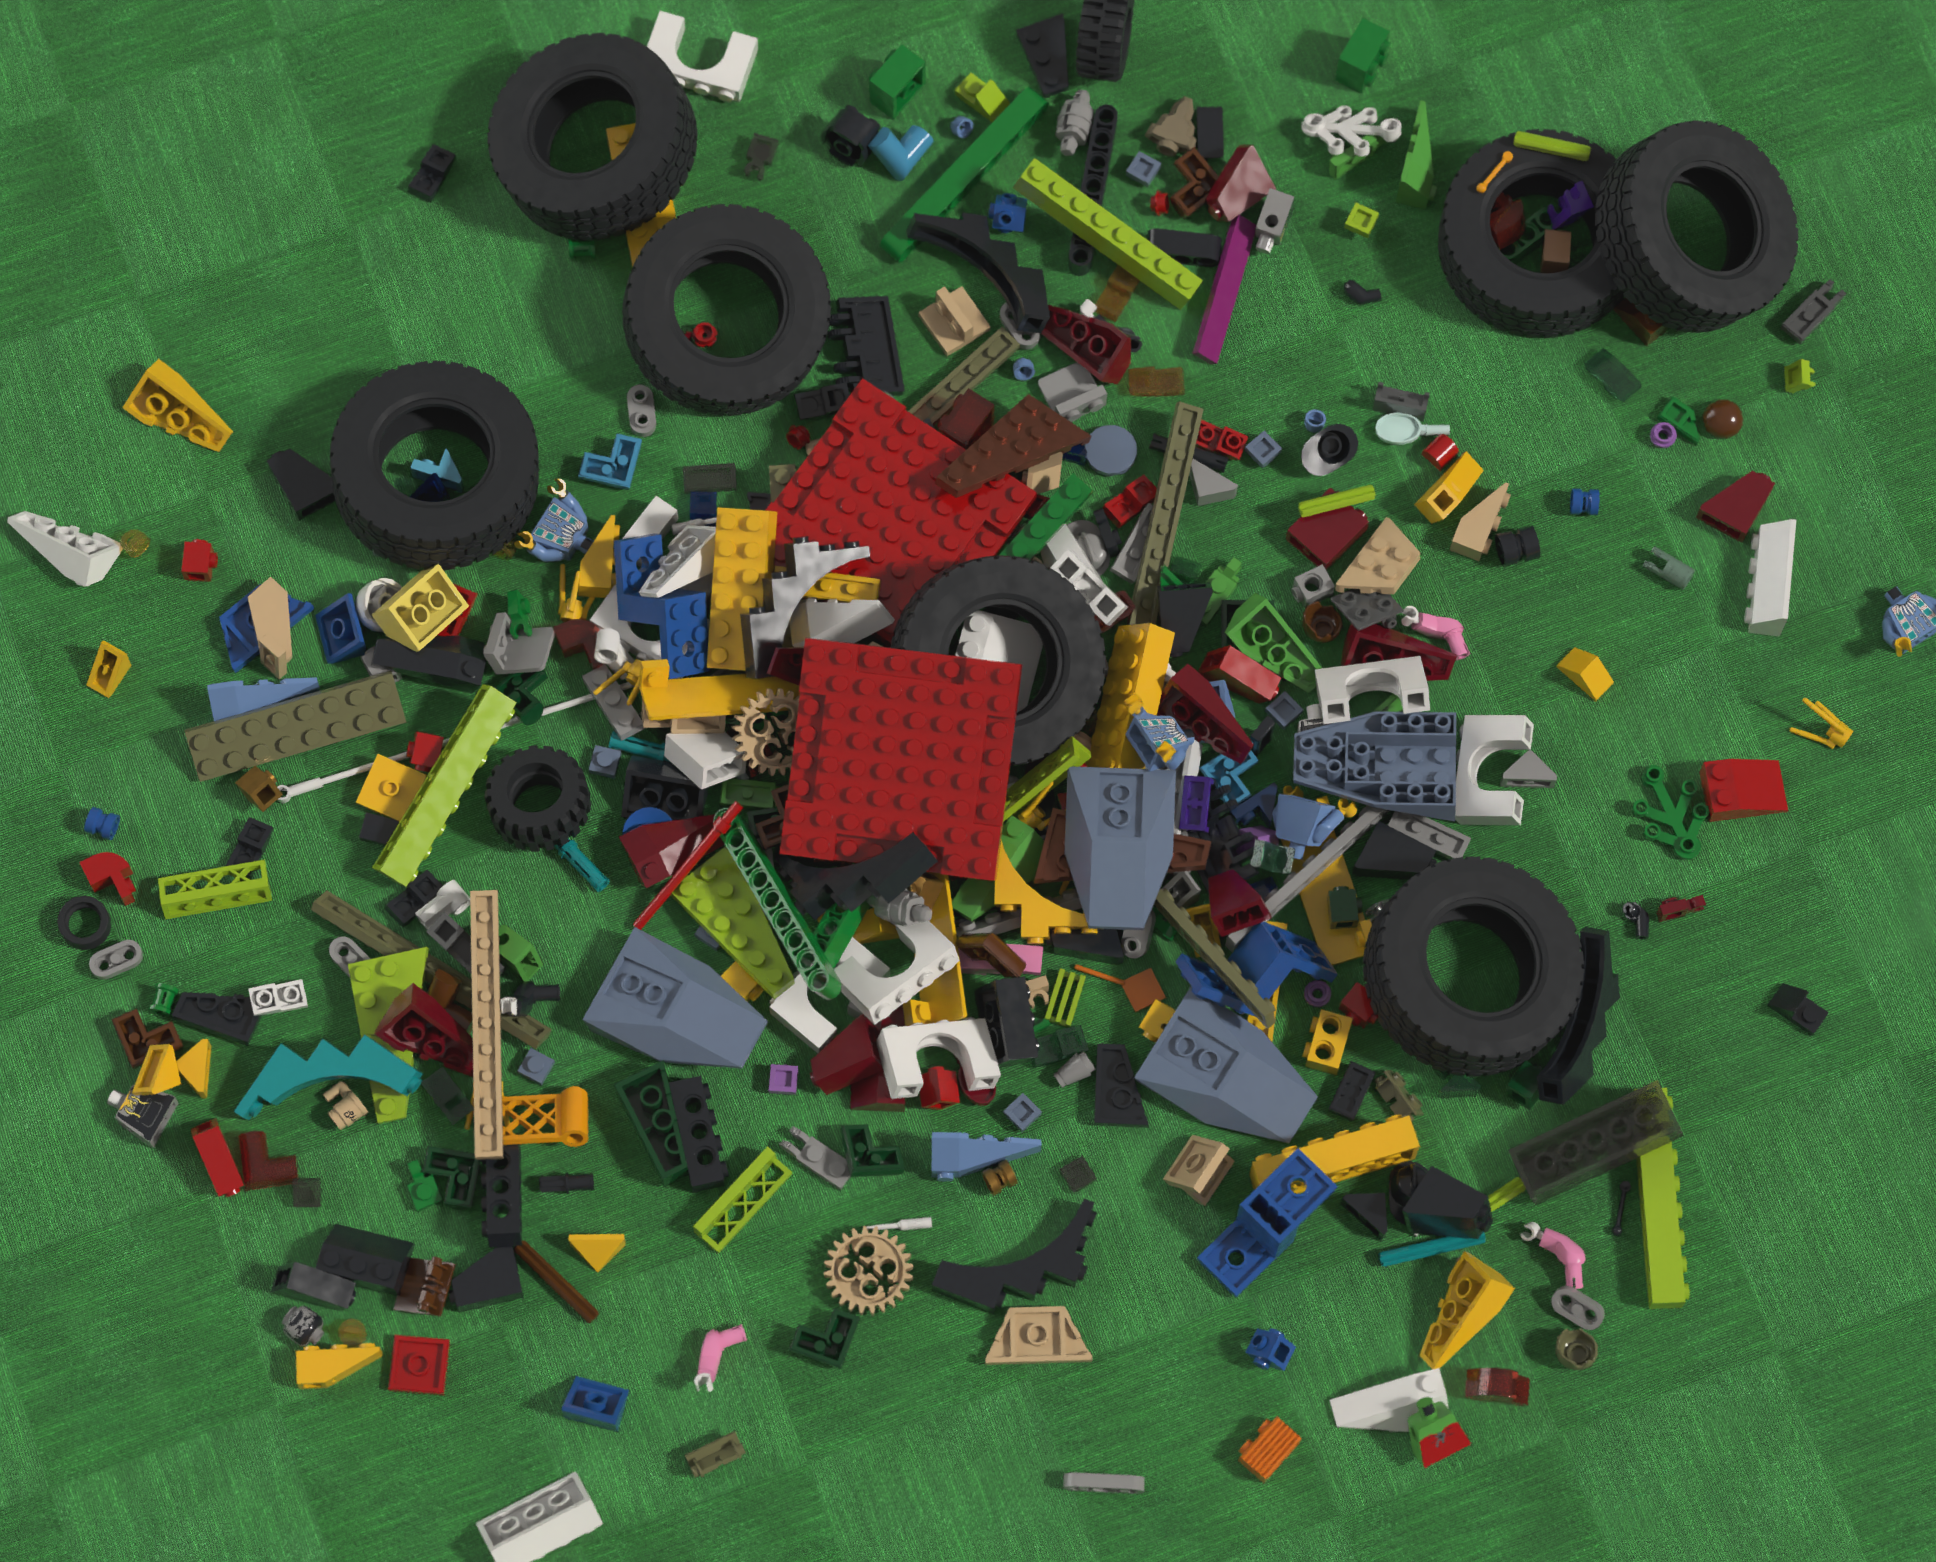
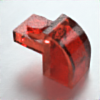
(1507, 221)
(576, 637)
(1497, 1385)

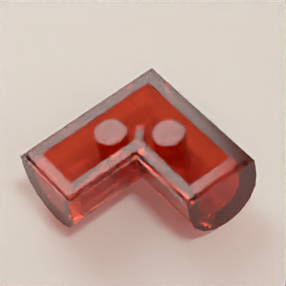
(258, 1169)

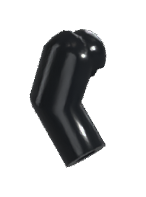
(1359, 294)
(1639, 917)

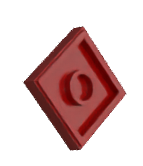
(419, 1365)

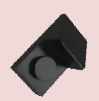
(1797, 1008)

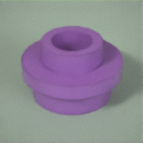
(1665, 428)
(1317, 985)

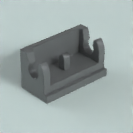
(1393, 400)

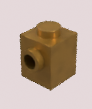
(259, 788)
(928, 887)

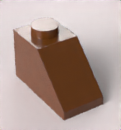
(1640, 324)

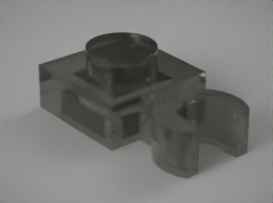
(761, 153)

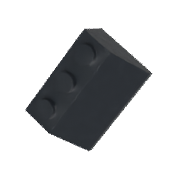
(663, 787)
(1009, 1020)
(366, 1258)

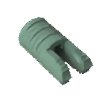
(1674, 571)

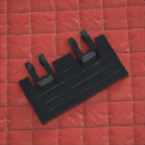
(870, 341)
(1224, 840)

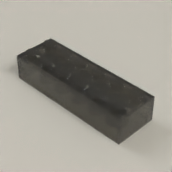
(1596, 1142)

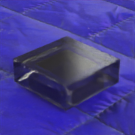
(1078, 1174)
(306, 1192)

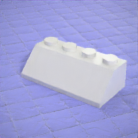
(1771, 578)
(540, 1522)

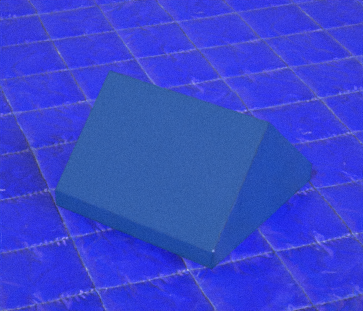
(341, 631)
(595, 1403)

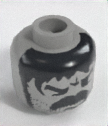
(303, 1325)

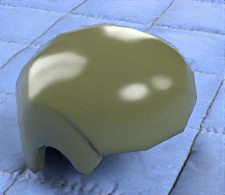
(1576, 1349)

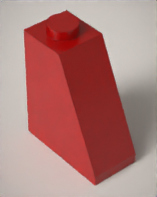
(1241, 674)
(217, 1158)

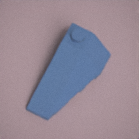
(235, 698)
(958, 1155)

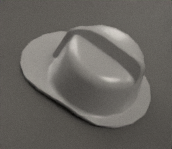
(1092, 544)

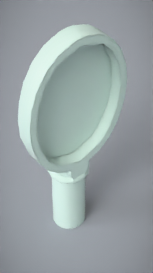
(1405, 428)

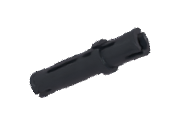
(1205, 457)

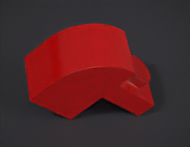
(109, 869)

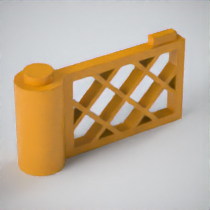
(569, 1115)

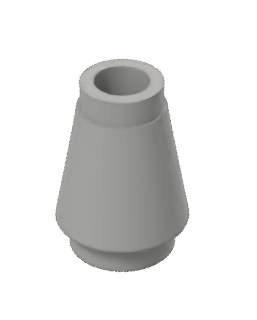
(1074, 1069)

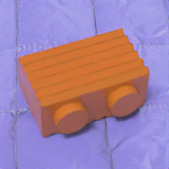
(1269, 1449)

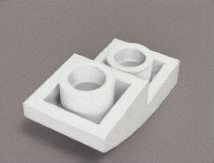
(278, 998)

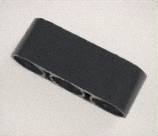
(1188, 247)

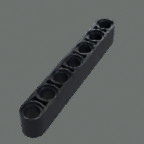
(1094, 178)

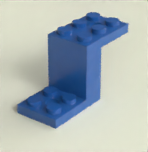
(678, 613)
(1264, 958)
(1267, 1222)

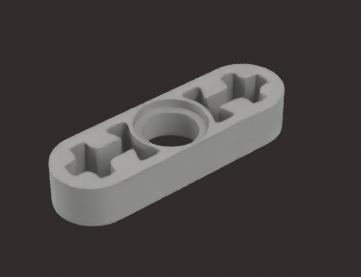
(1104, 1483)

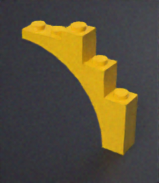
(1037, 913)

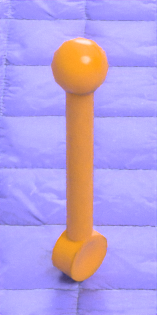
(1506, 158)

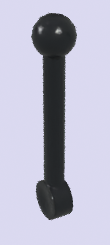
(1624, 1187)

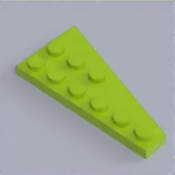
(731, 914)
(374, 988)

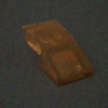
(1116, 294)
(1153, 382)

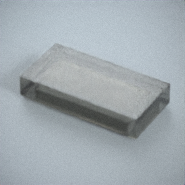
(709, 478)

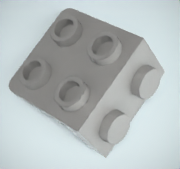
(1072, 392)
(517, 655)

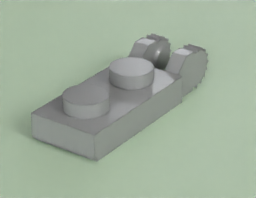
(818, 1158)

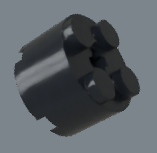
(850, 135)

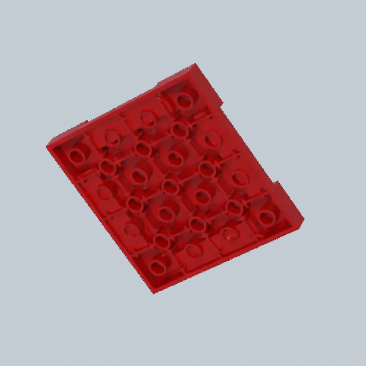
(877, 486)
(900, 749)

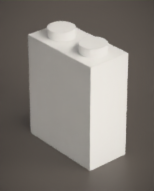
(705, 757)

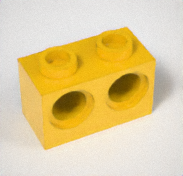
(1332, 1043)

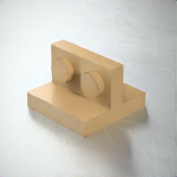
(953, 320)
(1200, 1168)

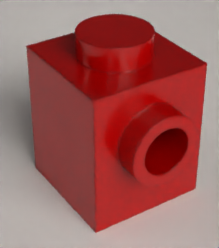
(198, 560)
(424, 750)
(1358, 1006)
(939, 1089)

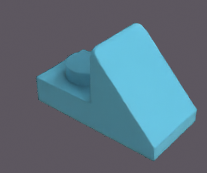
(446, 471)

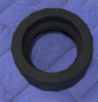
(79, 903)

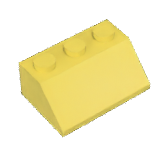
(421, 609)

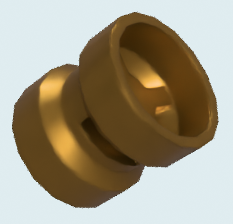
(1005, 1174)

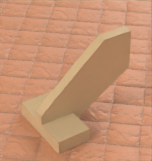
(272, 626)

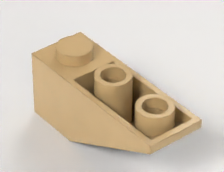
(1475, 527)

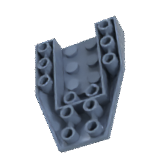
(1384, 761)
(1119, 841)
(673, 1007)
(1226, 1072)

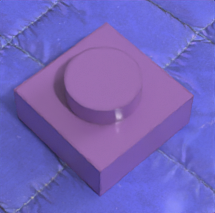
(783, 1079)

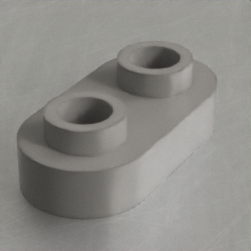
(1010, 326)
(641, 409)
(1140, 937)
(354, 955)
(116, 959)
(1577, 1309)

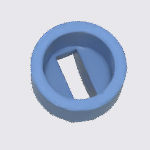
(966, 124)
(1027, 369)
(1315, 421)

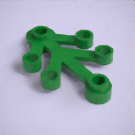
(1671, 816)

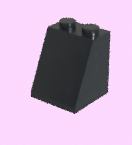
(1447, 1208)

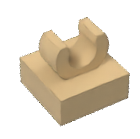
(1038, 988)

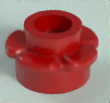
(1160, 203)
(704, 328)
(798, 437)

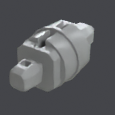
(1075, 122)
(903, 910)

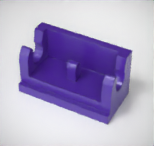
(1574, 205)
(1195, 803)

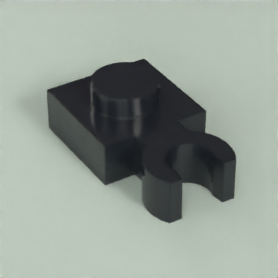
(1109, 536)

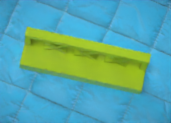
(1049, 770)
(214, 895)
(733, 1195)

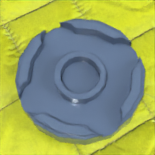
(1111, 450)

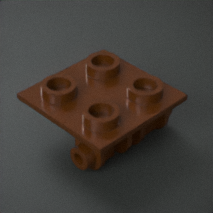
(425, 1287)

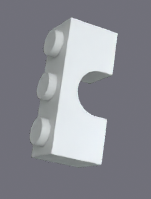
(1097, 594)

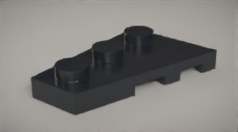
(1046, 54)
(219, 1015)
(1115, 1090)

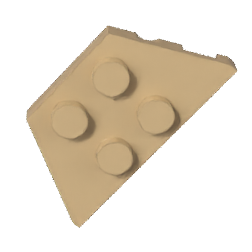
(1381, 562)
(1037, 1337)

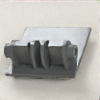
(1367, 609)

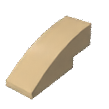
(693, 725)

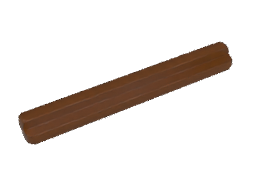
(556, 1282)

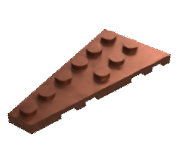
(1014, 443)
(1188, 852)

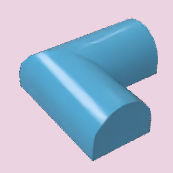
(901, 155)
(616, 469)
(1226, 772)

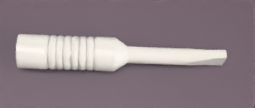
(678, 527)
(906, 1224)

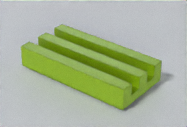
(1071, 976)

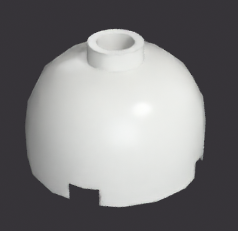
(371, 598)

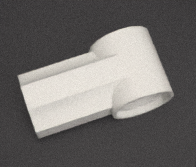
(610, 651)
(449, 899)

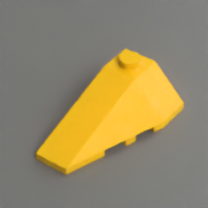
(172, 404)
(1471, 1302)

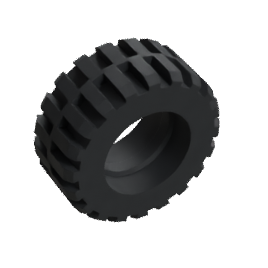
(1104, 39)
(530, 769)

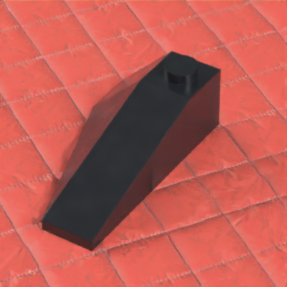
(444, 661)

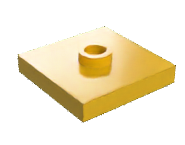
(390, 788)

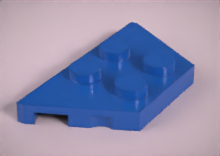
(240, 631)

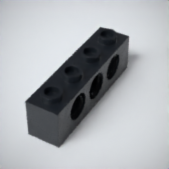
(701, 1176)
(508, 1229)

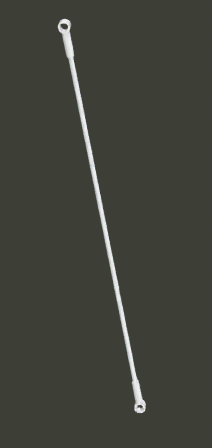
(317, 782)

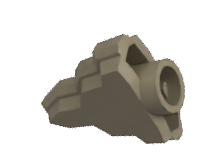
(1174, 130)

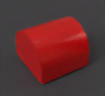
(1440, 451)

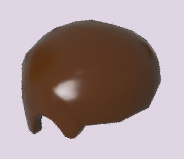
(1723, 419)
(1321, 622)

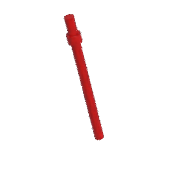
(721, 825)

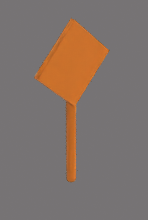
(1140, 989)

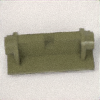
(1392, 1087)
(715, 1454)

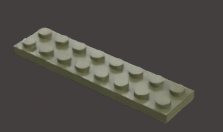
(295, 726)

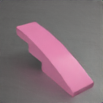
(1030, 954)

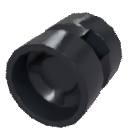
(1522, 545)

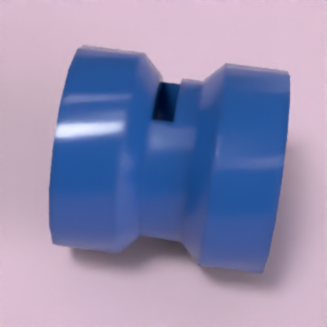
(1590, 504)
(102, 823)

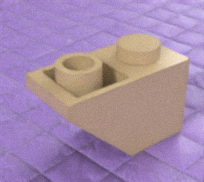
(1044, 475)

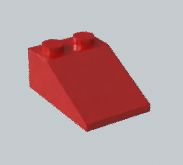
(1742, 788)

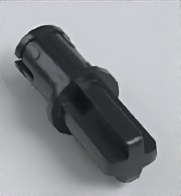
(566, 1183)

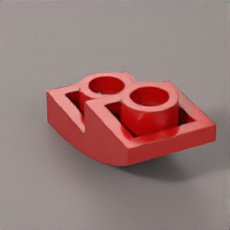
(1221, 441)

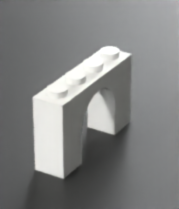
(724, 80)
(658, 519)
(607, 617)
(1399, 676)
(1480, 738)
(880, 996)
(798, 1015)
(965, 1039)

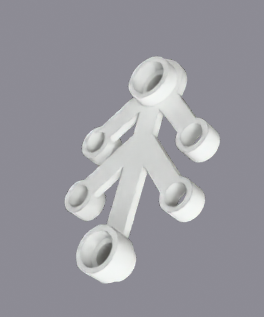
(1319, 126)

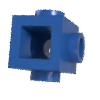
(1008, 213)
(1270, 1349)

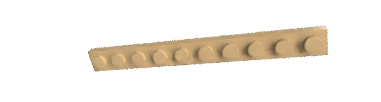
(486, 1024)

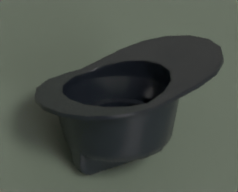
(1329, 449)
(1402, 1185)

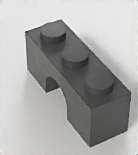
(454, 940)

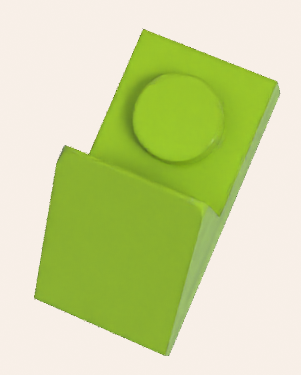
(982, 96)

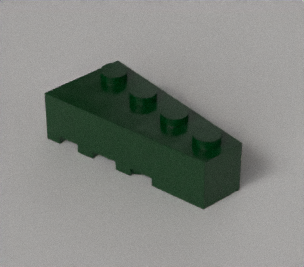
(652, 1114)

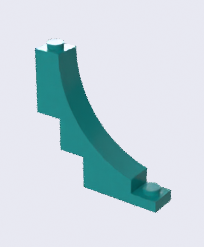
(290, 1072)

